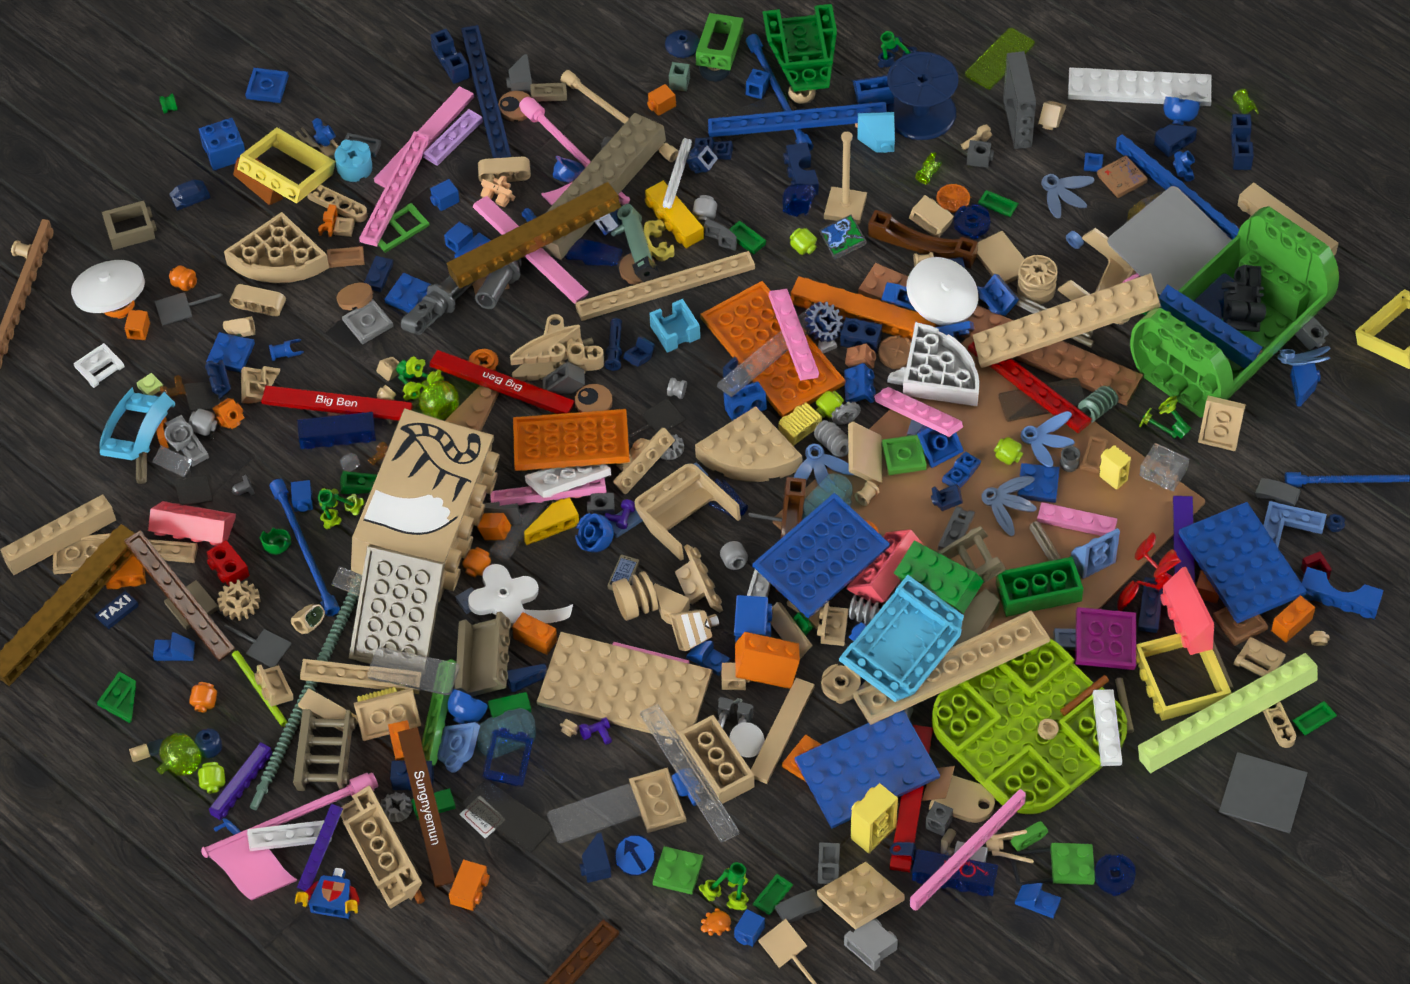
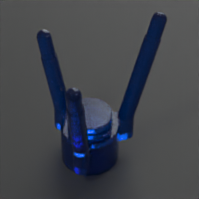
(729, 490)

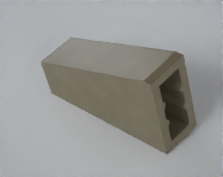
(979, 615)

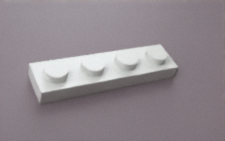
(1107, 728)
(284, 835)

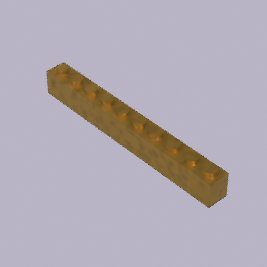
(533, 235)
(64, 605)

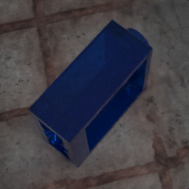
(503, 777)

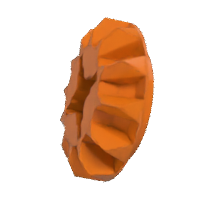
(484, 355)

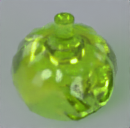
(438, 398)
(179, 755)

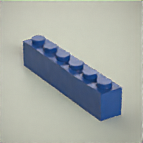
(1231, 342)

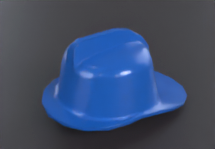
(567, 169)

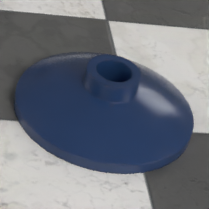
(682, 43)

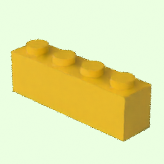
(676, 219)

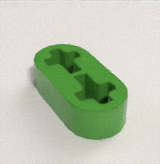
(1034, 834)

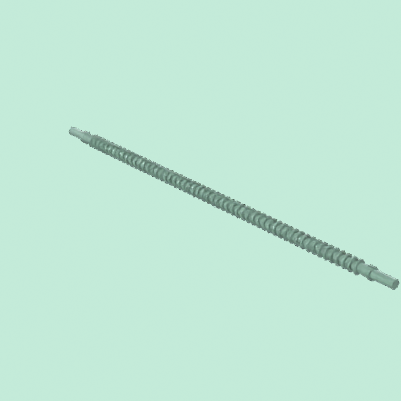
(290, 728)

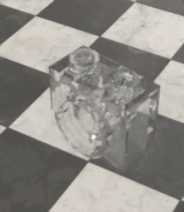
(1168, 475)

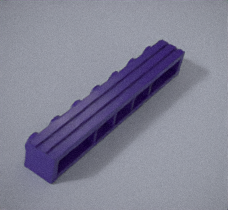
(240, 781)
(320, 847)

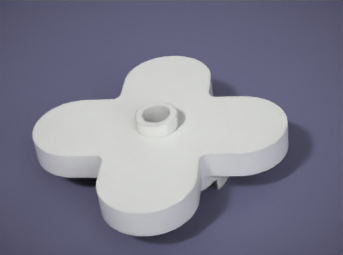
(502, 593)

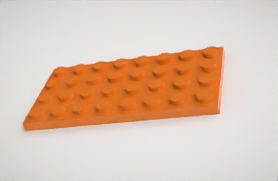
(745, 326)

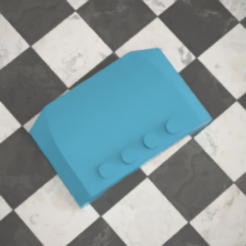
(904, 640)

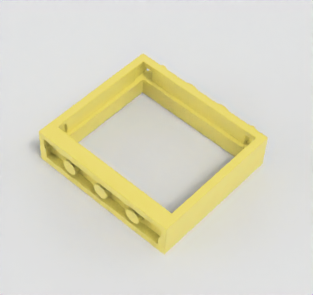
(298, 150)
(1366, 332)
(1211, 663)

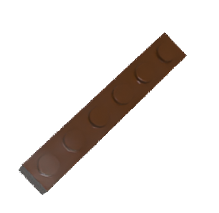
(887, 229)
(792, 504)

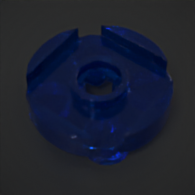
(970, 229)
(1114, 863)

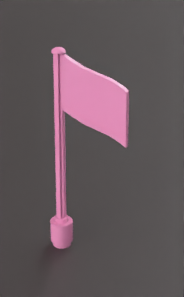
(535, 113)
(259, 871)

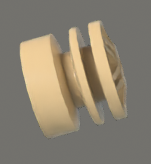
(1037, 278)
(639, 594)

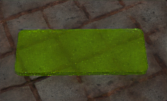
(992, 63)

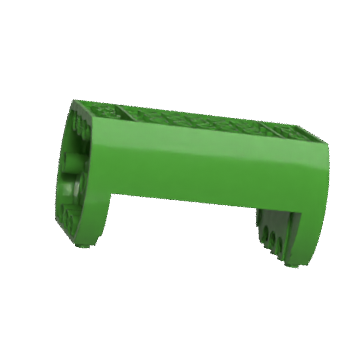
(1297, 283)

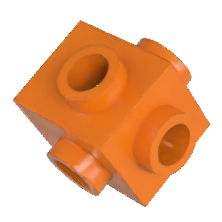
(228, 413)

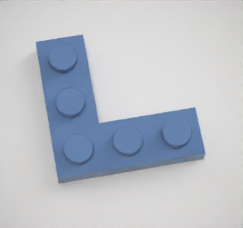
(1281, 515)

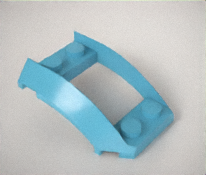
(156, 410)

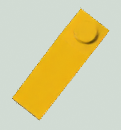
(555, 519)

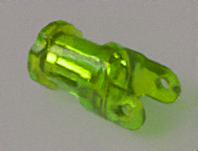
(1245, 104)
(929, 167)

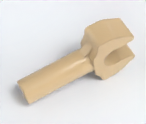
(983, 134)

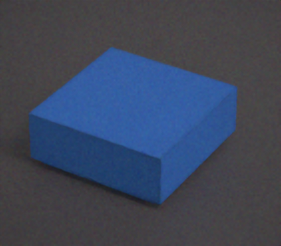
(1093, 162)

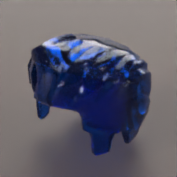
(798, 199)

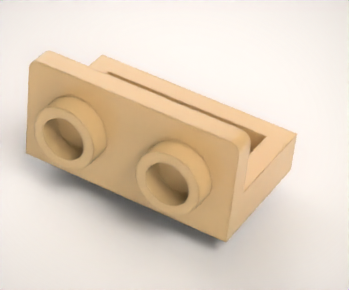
(833, 625)
(273, 685)

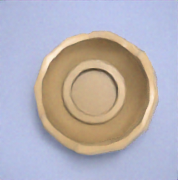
(802, 97)

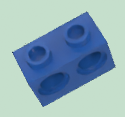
(745, 400)

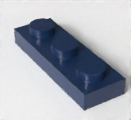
(1150, 608)

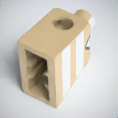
(692, 627)

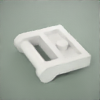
(95, 361)

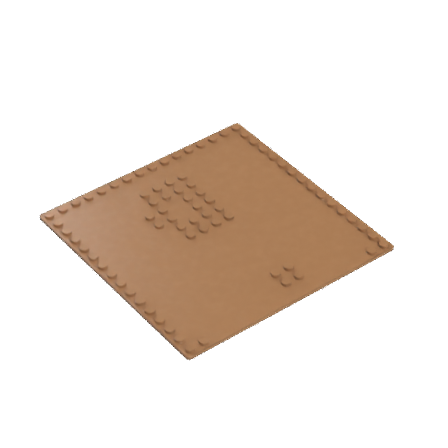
(907, 502)

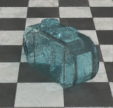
(831, 484)
(515, 720)

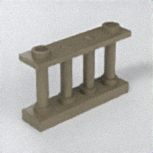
(992, 566)
(307, 740)

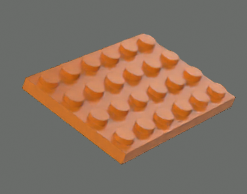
(570, 440)

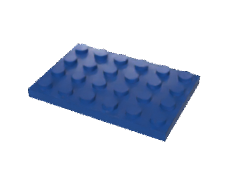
(821, 555)
(1242, 562)
(863, 758)

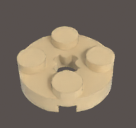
(840, 693)

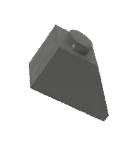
(520, 76)
(564, 379)

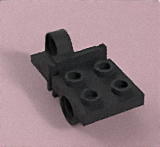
(1243, 301)

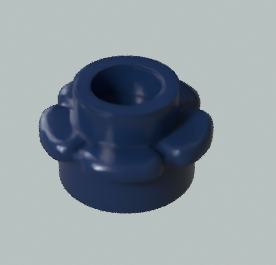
(1333, 526)

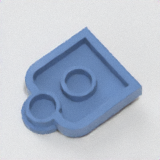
(458, 745)

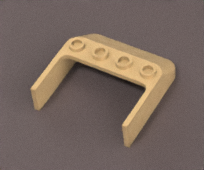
(1114, 274)
(677, 499)

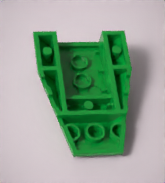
(803, 46)

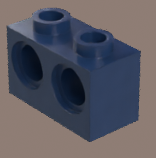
(860, 332)

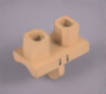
(504, 194)

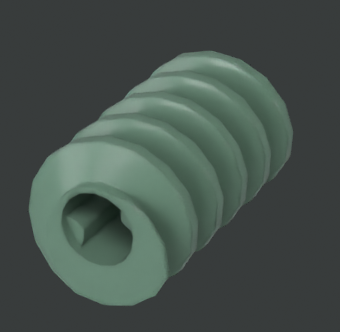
(1098, 402)

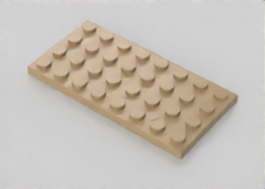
(620, 683)

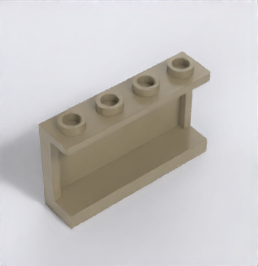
(483, 655)

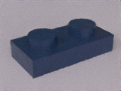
(379, 273)

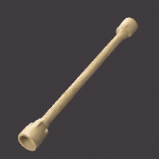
(571, 80)

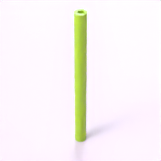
(250, 675)

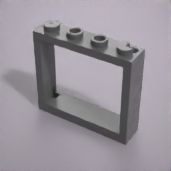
(1019, 91)

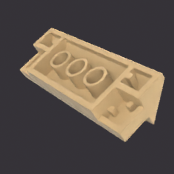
(380, 848)

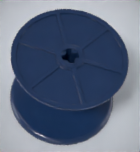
(922, 95)

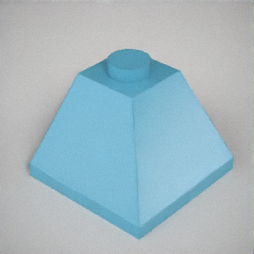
(877, 131)

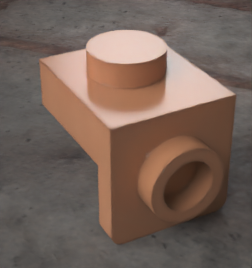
(860, 354)

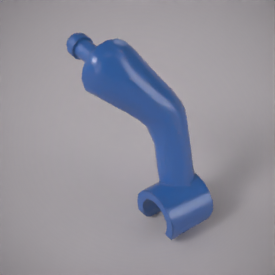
(229, 825)

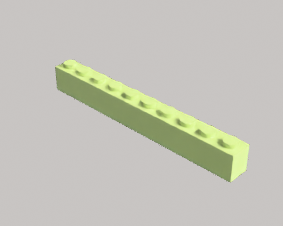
(1227, 712)

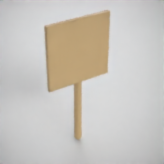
(783, 945)

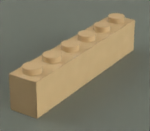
(1255, 198)
(58, 534)

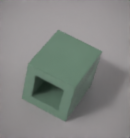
(679, 76)

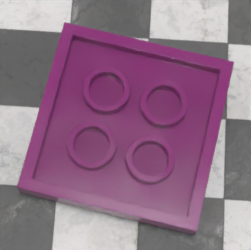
(1105, 638)

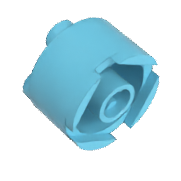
(353, 160)

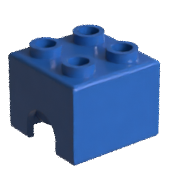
(222, 143)
(752, 616)

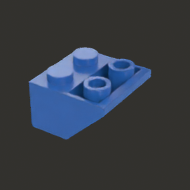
(873, 90)

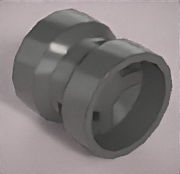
(1070, 458)

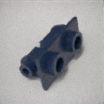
(219, 378)

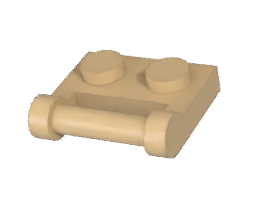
(1260, 654)

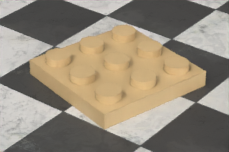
(860, 895)

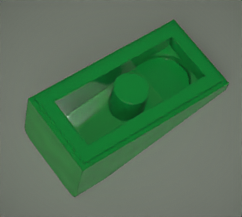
(356, 482)

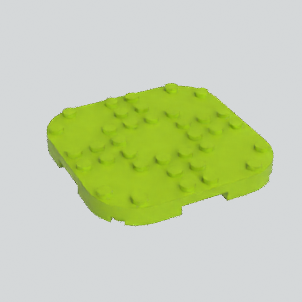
(995, 723)

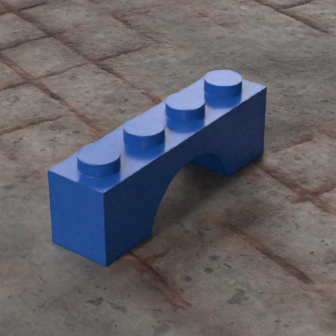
(1363, 601)

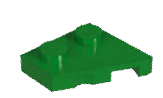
(119, 697)

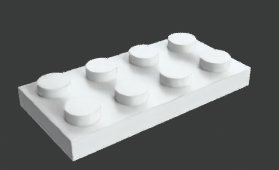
(556, 480)

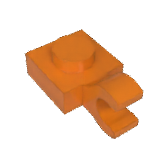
(329, 218)
(160, 433)

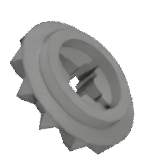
(851, 409)
(678, 448)
(394, 814)

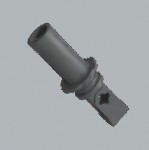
(496, 283)
(439, 300)

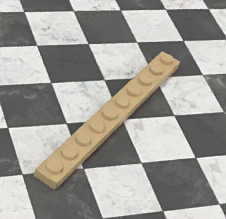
(665, 285)

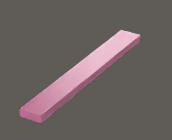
(434, 127)
(395, 189)
(539, 258)
(968, 850)

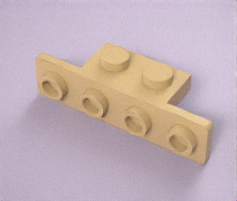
(642, 457)
(695, 580)

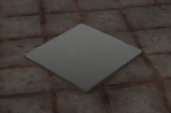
(1263, 792)

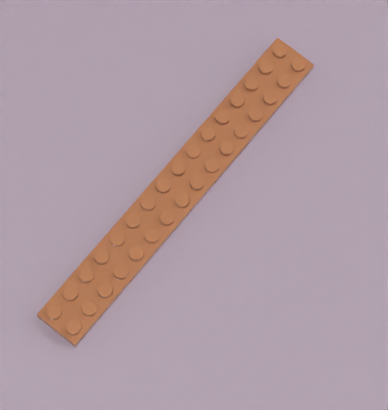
(1056, 359)

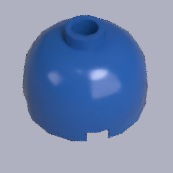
(1180, 109)
(594, 533)
(465, 707)

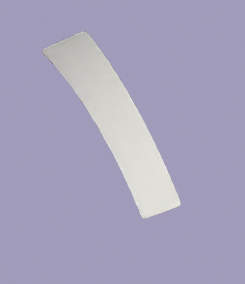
(551, 616)

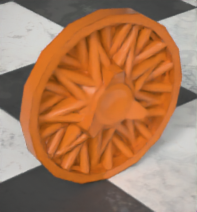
(953, 197)

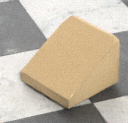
(387, 368)

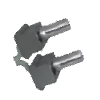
(726, 708)

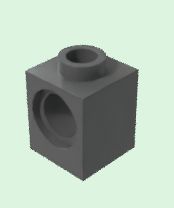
(979, 153)
(1315, 328)
(601, 499)
(939, 818)

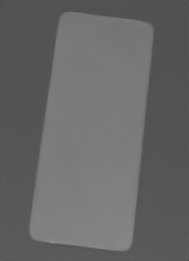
(413, 671)
(594, 813)

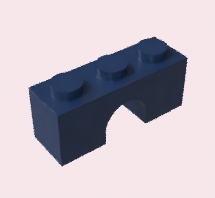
(453, 62)
(1240, 141)
(798, 158)

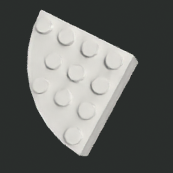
(940, 368)

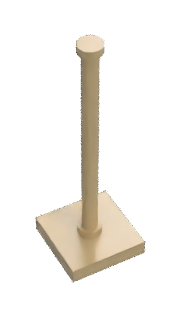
(842, 200)

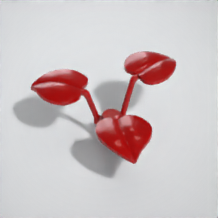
(1161, 576)

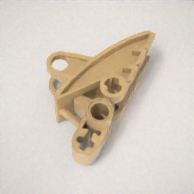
(551, 350)

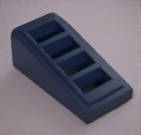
(525, 676)

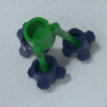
(892, 43)

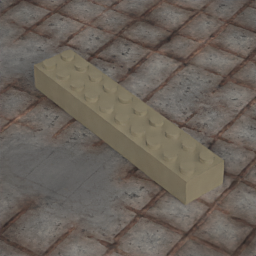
(613, 164)

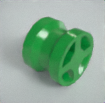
(168, 103)

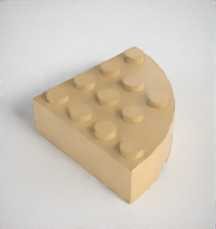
(277, 253)
(749, 450)

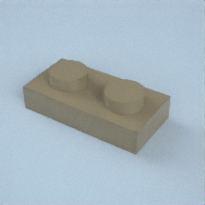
(549, 92)

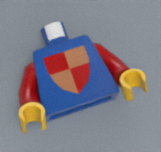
(331, 896)

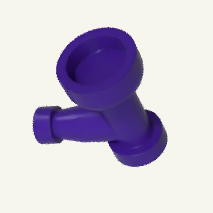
(628, 507)
(600, 726)

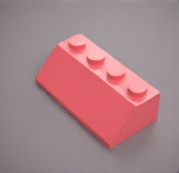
(191, 522)
(878, 578)
(1188, 612)

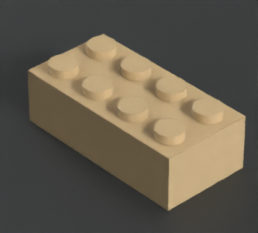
(718, 759)

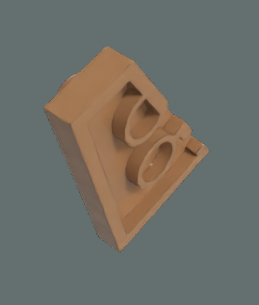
(474, 409)

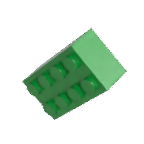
(940, 575)
(1039, 586)

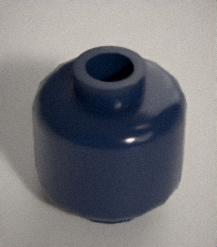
(208, 742)

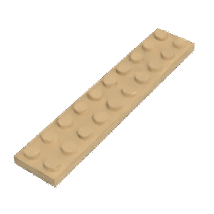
(1066, 320)
(961, 664)

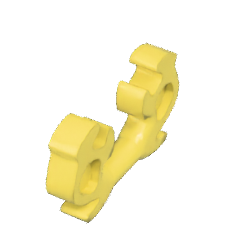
(662, 252)

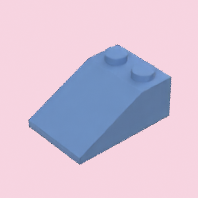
(1096, 554)

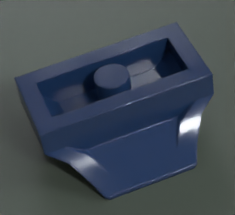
(189, 194)

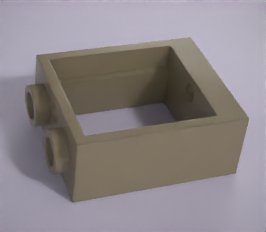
(131, 236)

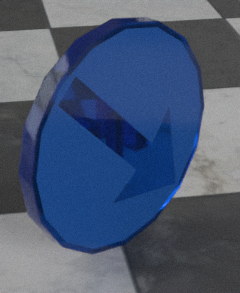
(635, 855)

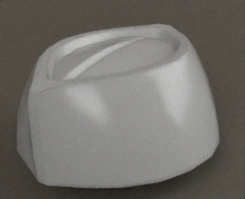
(178, 434)

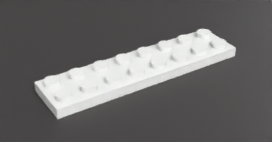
(1137, 86)

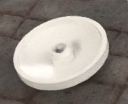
(108, 286)
(942, 291)

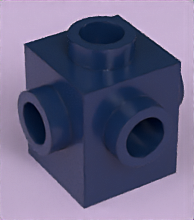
(701, 159)

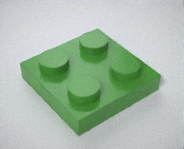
(903, 455)
(1072, 863)
(678, 870)

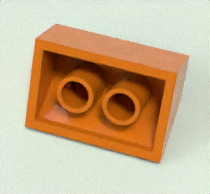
(766, 659)

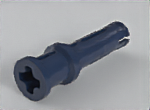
(614, 351)

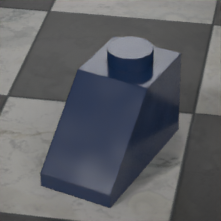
(1174, 138)
(595, 861)

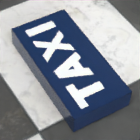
(116, 610)

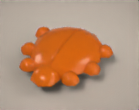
(716, 922)

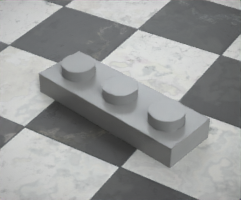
(194, 449)

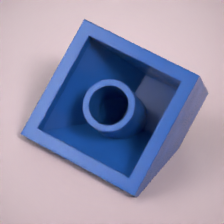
(938, 446)

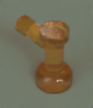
(179, 387)
(382, 450)

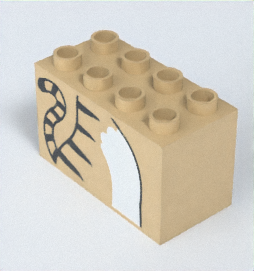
(428, 494)

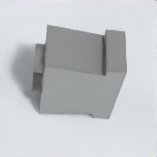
(871, 943)

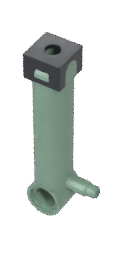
(631, 223)

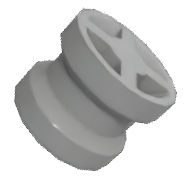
(677, 388)

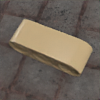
(512, 167)
(257, 300)

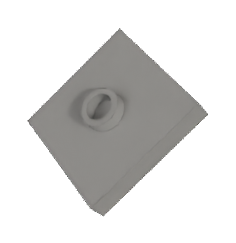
(367, 322)

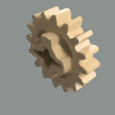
(238, 600)

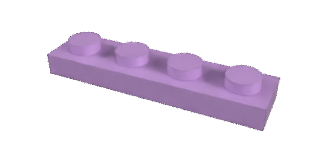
(452, 137)

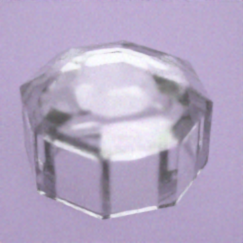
(349, 462)

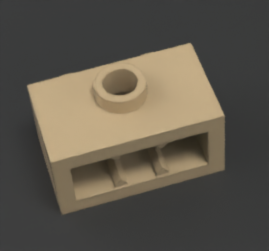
(931, 216)

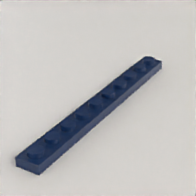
(485, 92)

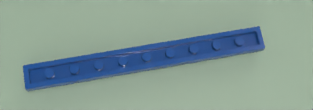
(791, 119)
(1166, 179)

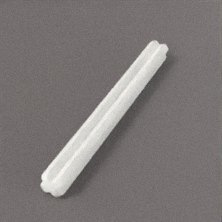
(677, 173)

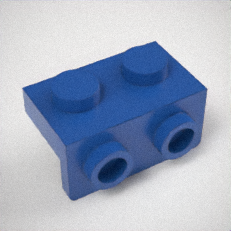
(998, 295)
(859, 383)

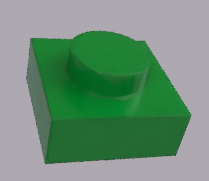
(803, 623)

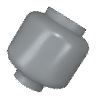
(704, 208)
(203, 422)
(733, 555)

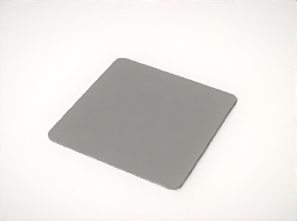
(1169, 240)

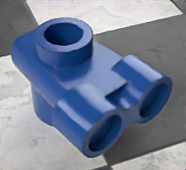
(323, 133)
(1182, 165)

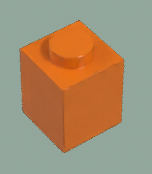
(661, 100)
(137, 325)
(494, 526)

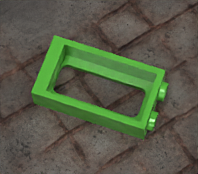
(723, 58)

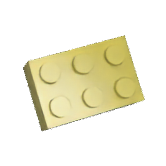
(873, 817)

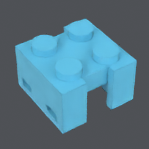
(675, 328)

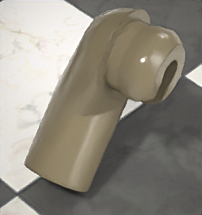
(946, 841)

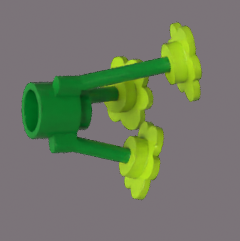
(1180, 428)

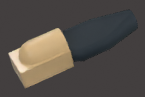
(145, 750)

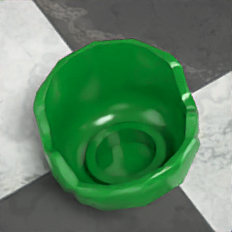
(276, 541)

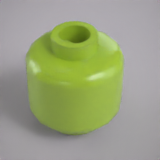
(803, 241)
(828, 402)
(1008, 450)
(211, 777)

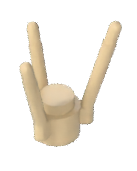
(996, 843)

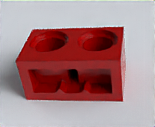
(230, 562)

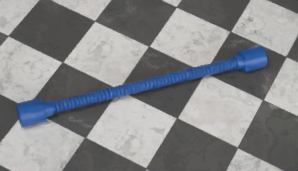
(755, 45)
(1297, 480)
(328, 602)

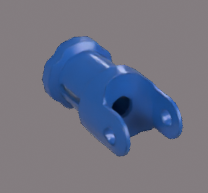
(284, 350)

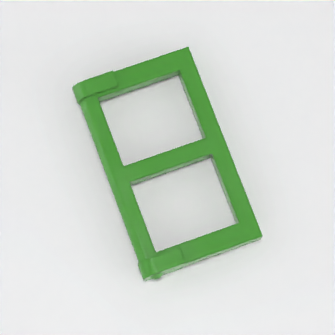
(404, 235)

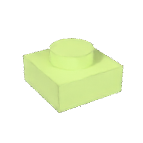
(149, 385)

